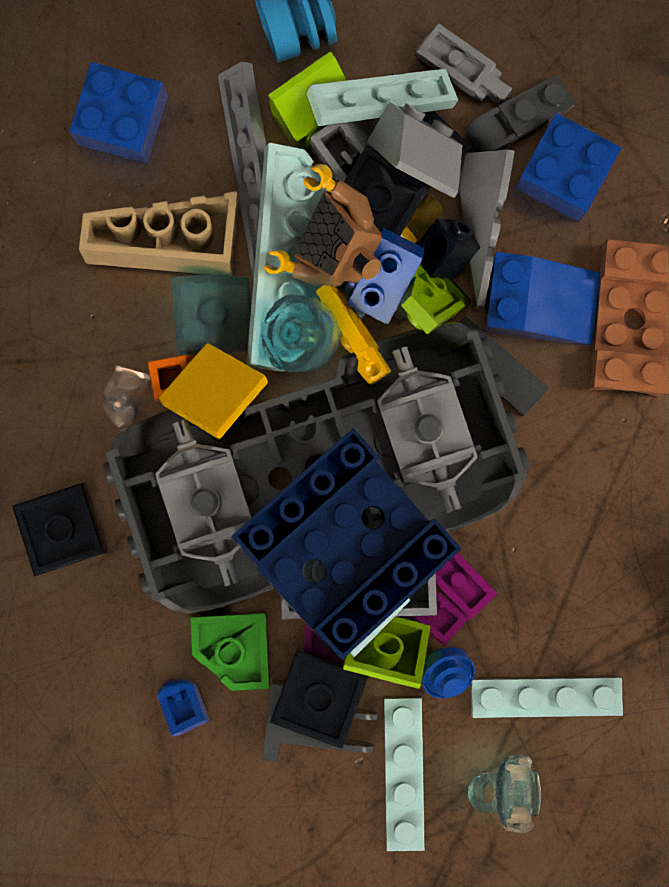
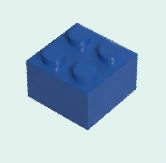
(118, 113)
(568, 167)

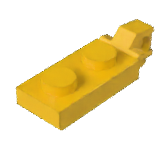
(354, 334)

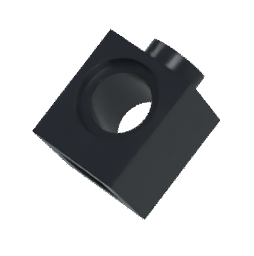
(447, 248)

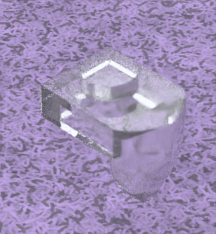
(125, 395)

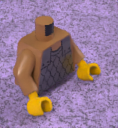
(337, 239)

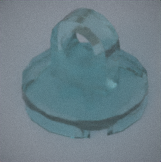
(515, 796)

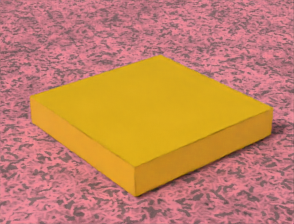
(213, 390)

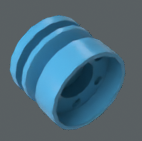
(290, 19)

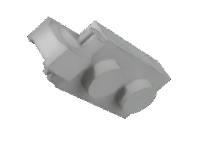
(464, 65)

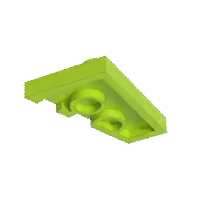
(432, 300)

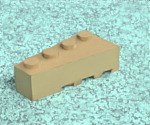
(166, 237)

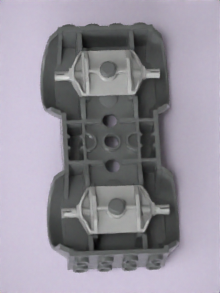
(428, 420)

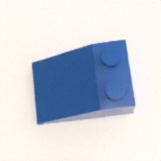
(541, 299)

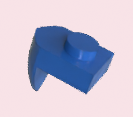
(182, 706)

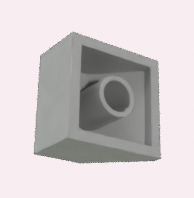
(419, 147)

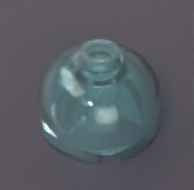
(300, 334)

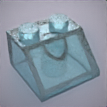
(211, 312)

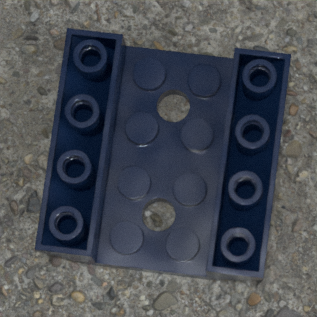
(364, 568)

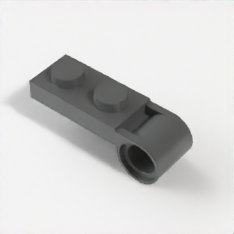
(520, 115)

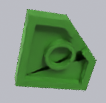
(233, 648)

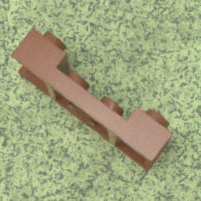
(637, 280)

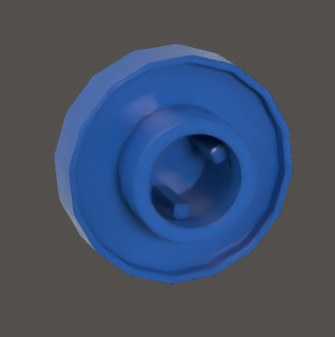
(447, 672)

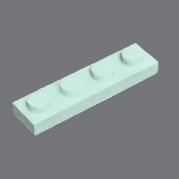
(370, 96)
(546, 697)
(404, 773)

